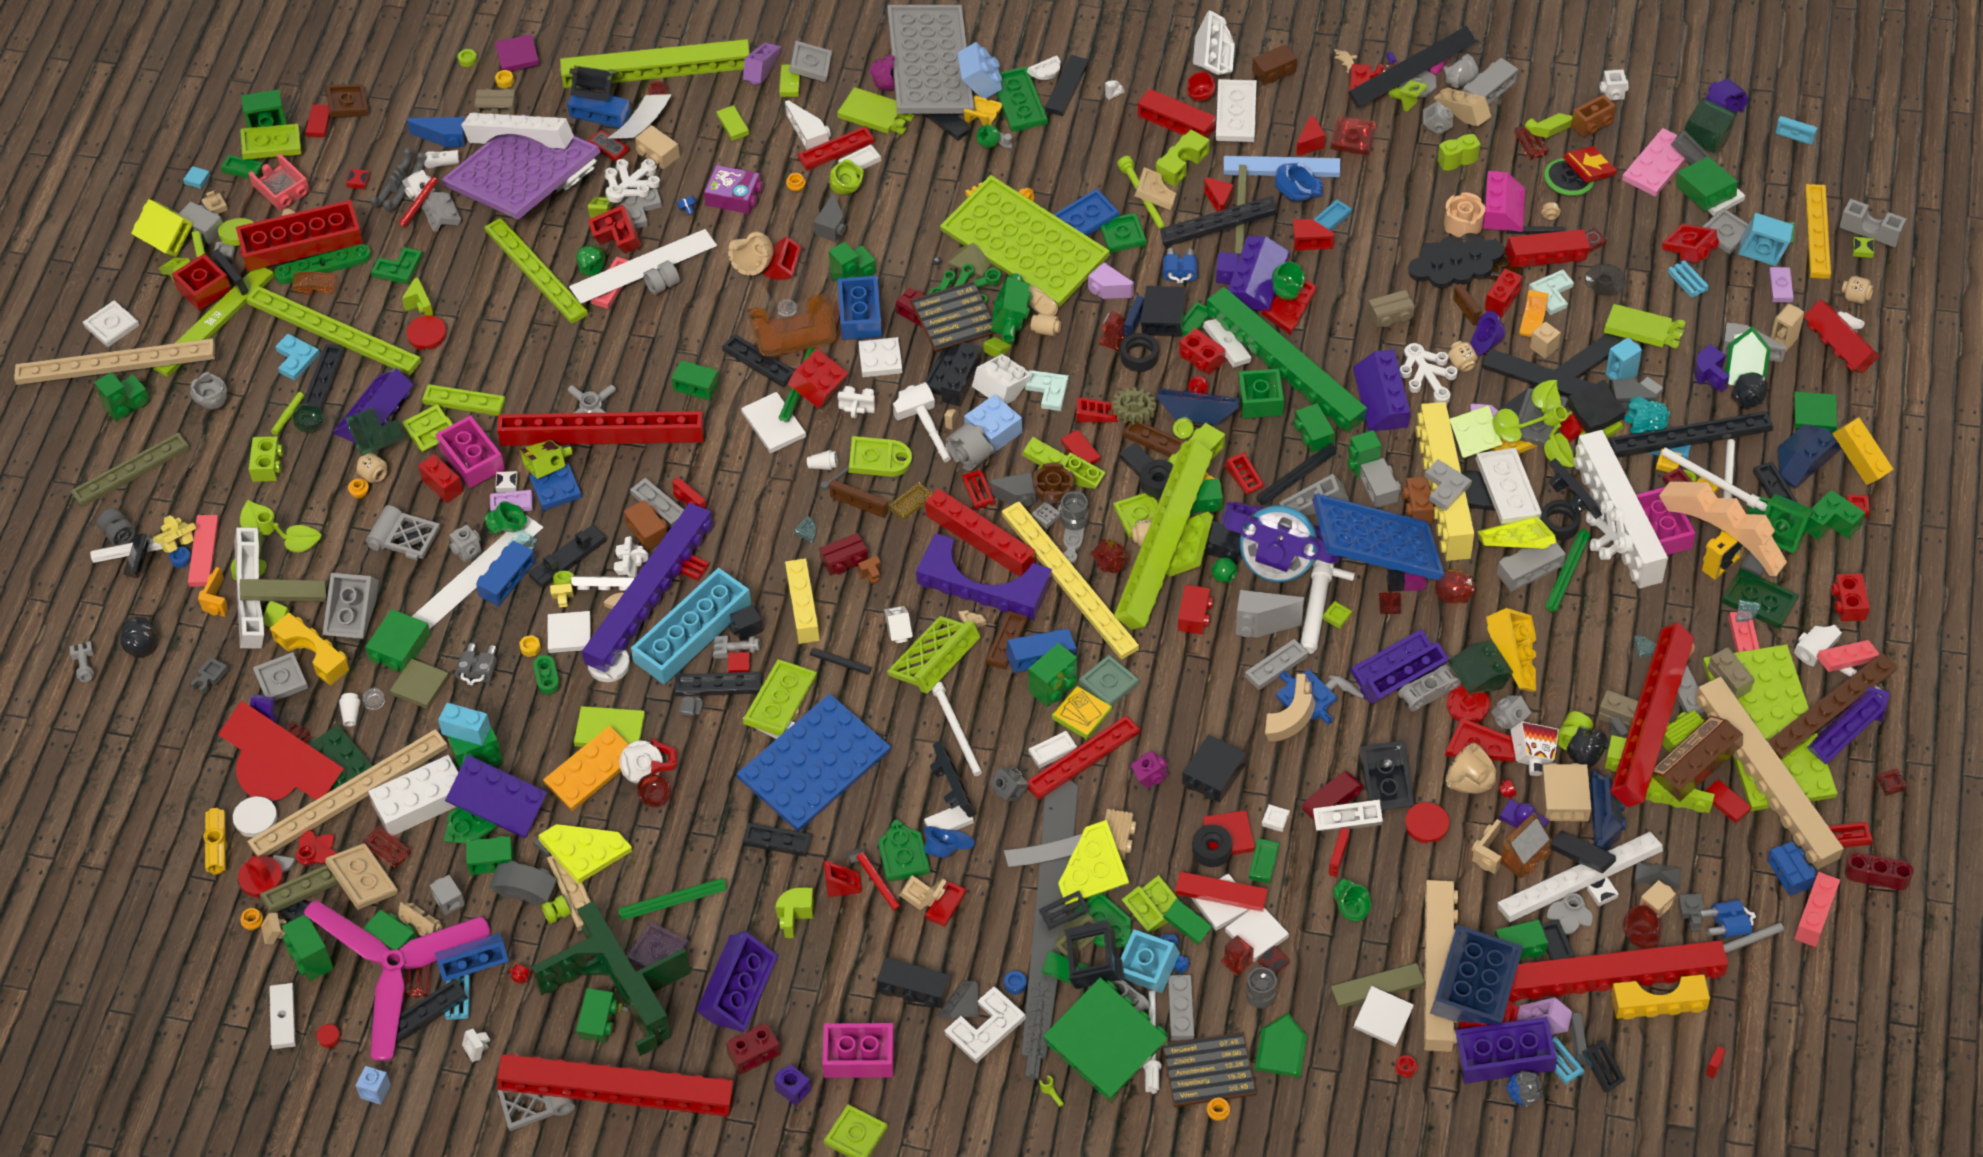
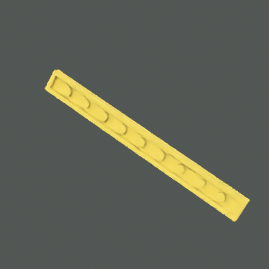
(1070, 581)

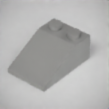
(349, 605)
(1267, 613)

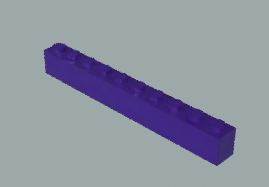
(647, 588)

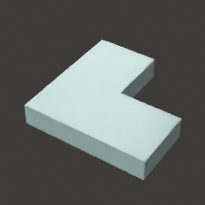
(1554, 285)
(1052, 386)

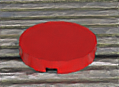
(426, 332)
(1467, 706)
(1427, 822)

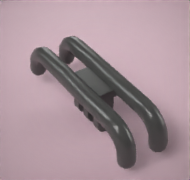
(395, 182)

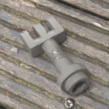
(723, 646)
(85, 672)

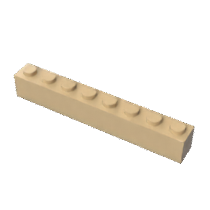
(1439, 929)

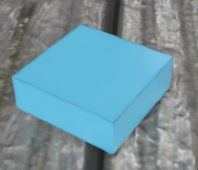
(196, 177)

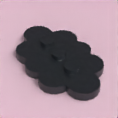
(1456, 260)

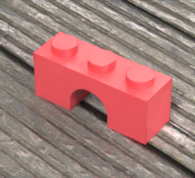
(1817, 909)

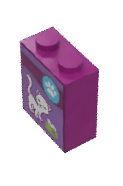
(733, 189)

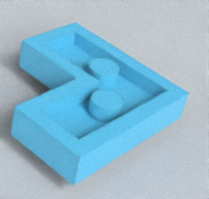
(299, 356)

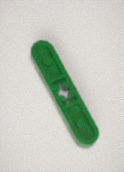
(333, 262)

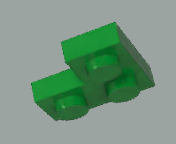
(400, 270)

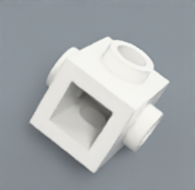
(1614, 84)
(415, 184)

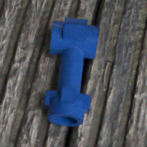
(1181, 964)

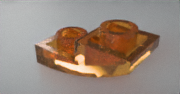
(307, 281)

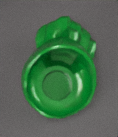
(590, 260)
(505, 518)
(1352, 900)

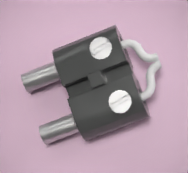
(475, 666)

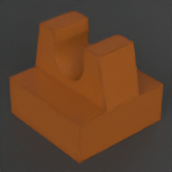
(870, 569)

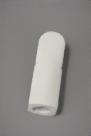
(445, 158)

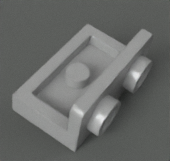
(440, 210)

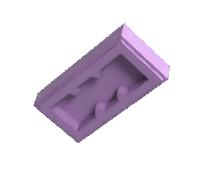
(1781, 284)
(520, 498)

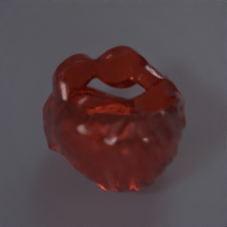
(1455, 587)
(1642, 926)

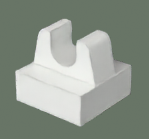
(475, 1044)

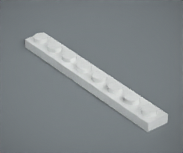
(1577, 878)

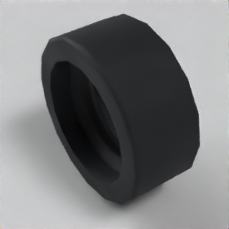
(1139, 340)
(1561, 507)

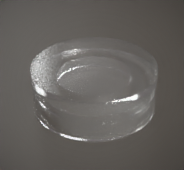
(787, 308)
(373, 698)

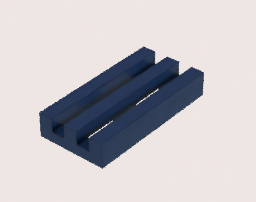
(1134, 316)

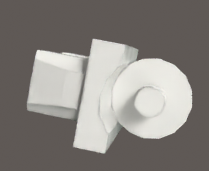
(856, 402)
(632, 558)

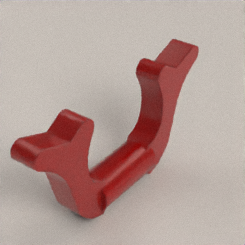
(672, 757)

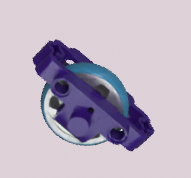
(1276, 540)

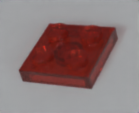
(1353, 135)

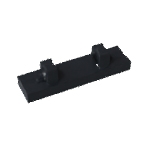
(1582, 500)
(567, 556)
(946, 766)

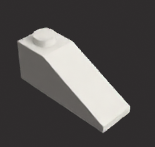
(807, 126)
(1348, 816)

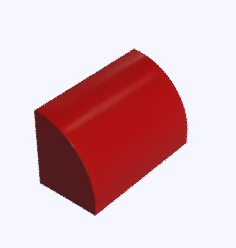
(783, 260)

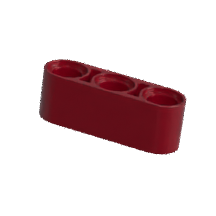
(1336, 792)
(1890, 869)

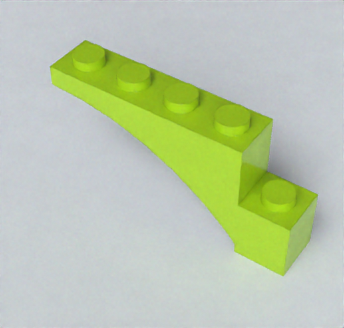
(1696, 800)

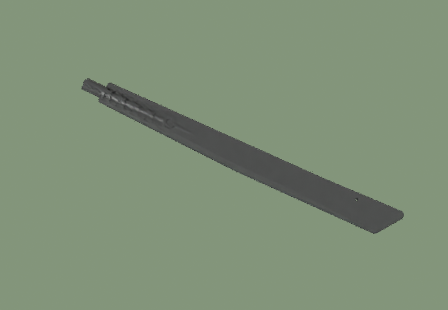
(1041, 993)

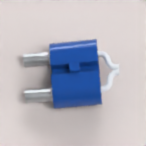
(1179, 267)
(1730, 919)

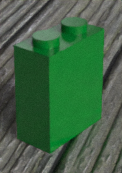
(1706, 183)
(397, 640)

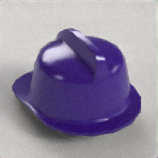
(1488, 333)

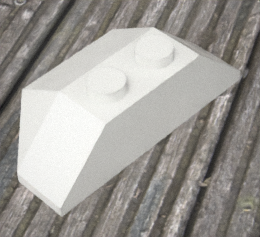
(1214, 45)

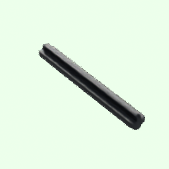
(1296, 474)

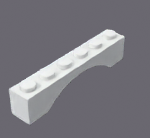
(549, 131)
(247, 567)

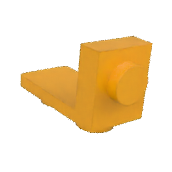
(1534, 312)
(208, 600)

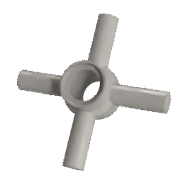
(590, 401)

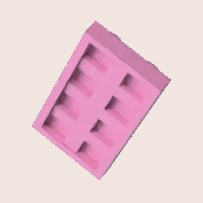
(1655, 164)

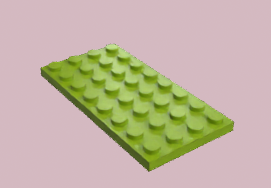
(1025, 239)
(1773, 705)

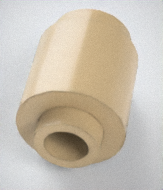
(1045, 324)

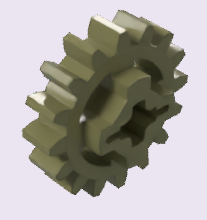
(1133, 406)

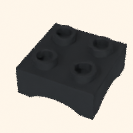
(1596, 407)

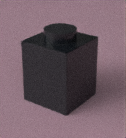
(745, 623)

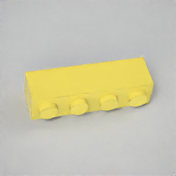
(802, 601)

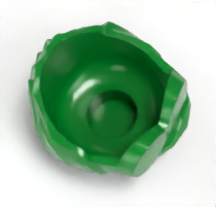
(1288, 280)

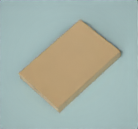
(361, 876)

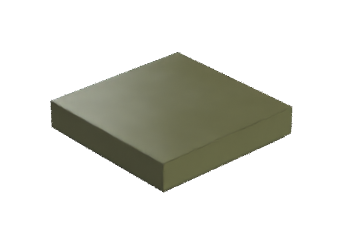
(419, 683)

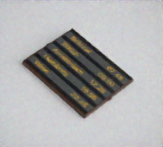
(953, 316)
(1208, 1069)

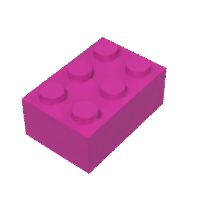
(470, 451)
(1670, 527)
(858, 1050)

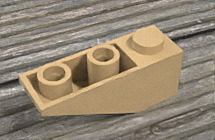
(1466, 106)

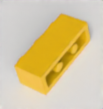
(1862, 451)

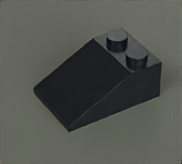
(1387, 774)

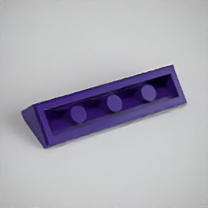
(1846, 726)

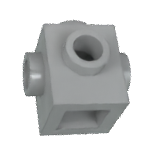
(1438, 118)
(465, 543)
(1510, 712)

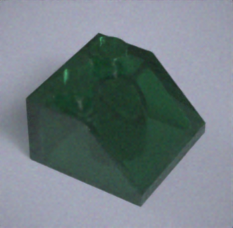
(1710, 125)
(1481, 667)

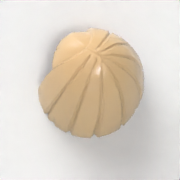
(751, 254)
(1471, 771)

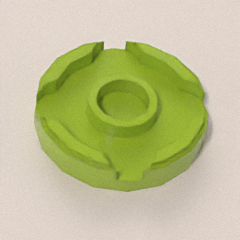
(228, 233)

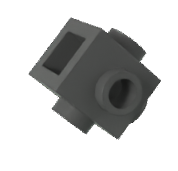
(1009, 783)

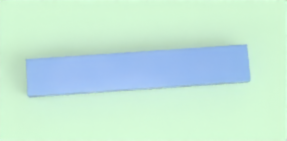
(1268, 165)

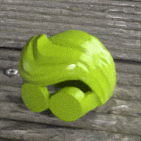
(844, 179)

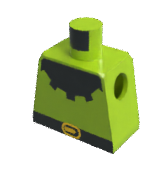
(544, 457)

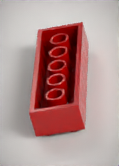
(299, 235)

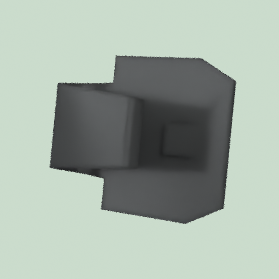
(690, 706)
(852, 854)

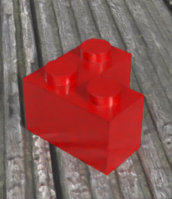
(616, 225)

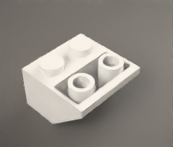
(1001, 378)

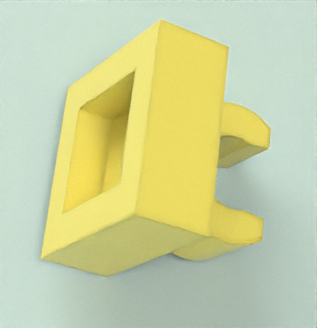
(561, 593)

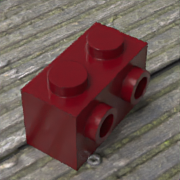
(753, 1048)

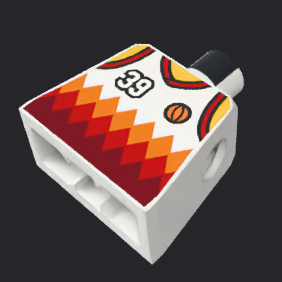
(1534, 745)

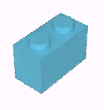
(1623, 360)
(464, 724)

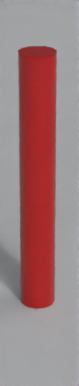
(418, 201)
(882, 887)

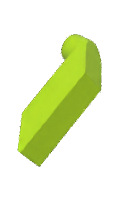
(1549, 126)

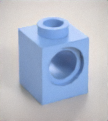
(373, 1085)

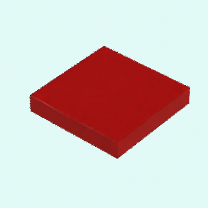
(1238, 828)

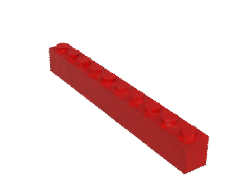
(601, 428)
(1652, 715)
(1603, 970)
(614, 1085)

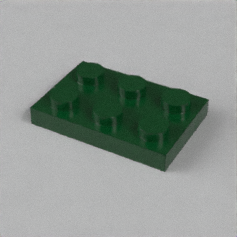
(1774, 600)
(342, 751)

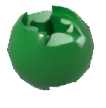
(988, 136)
(1224, 570)

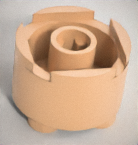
(1464, 214)

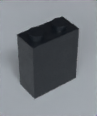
(1163, 310)
(1214, 768)

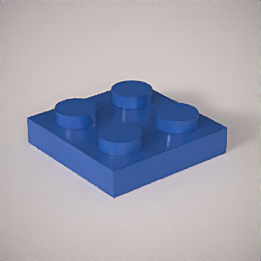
(556, 488)

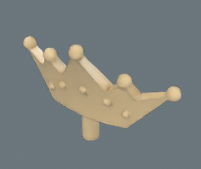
(1346, 58)

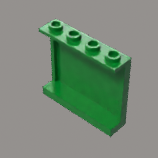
(1105, 1038)

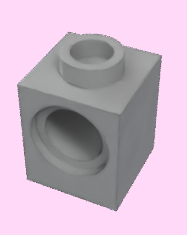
(447, 895)

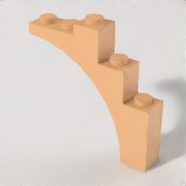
(1727, 514)

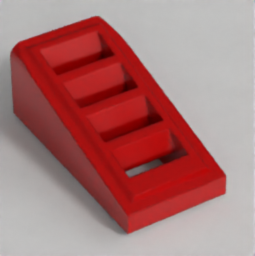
(1090, 404)
(1242, 459)

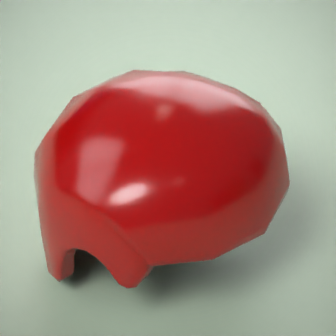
(1200, 86)

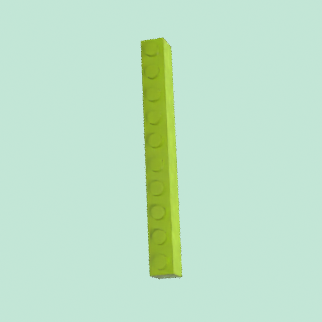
(663, 61)
(1163, 535)

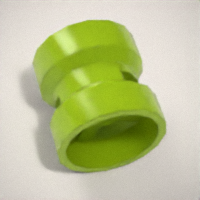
(560, 907)

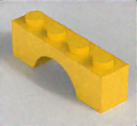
(293, 634)
(1632, 1001)

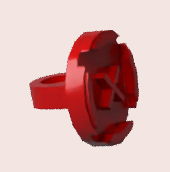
(259, 875)

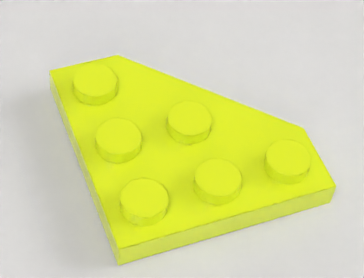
(1521, 533)
(584, 850)
(1093, 865)

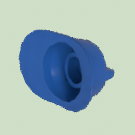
(945, 842)

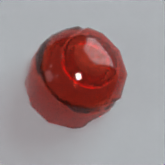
(653, 790)

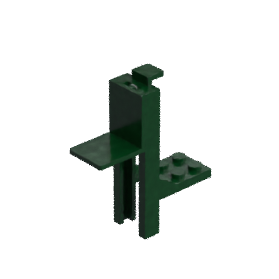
(633, 987)

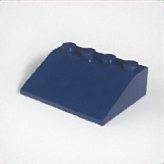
(1476, 978)

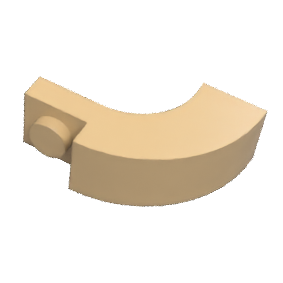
(1296, 716)

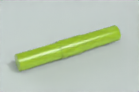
(286, 415)

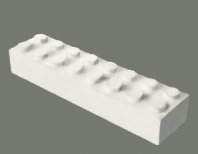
(1607, 481)

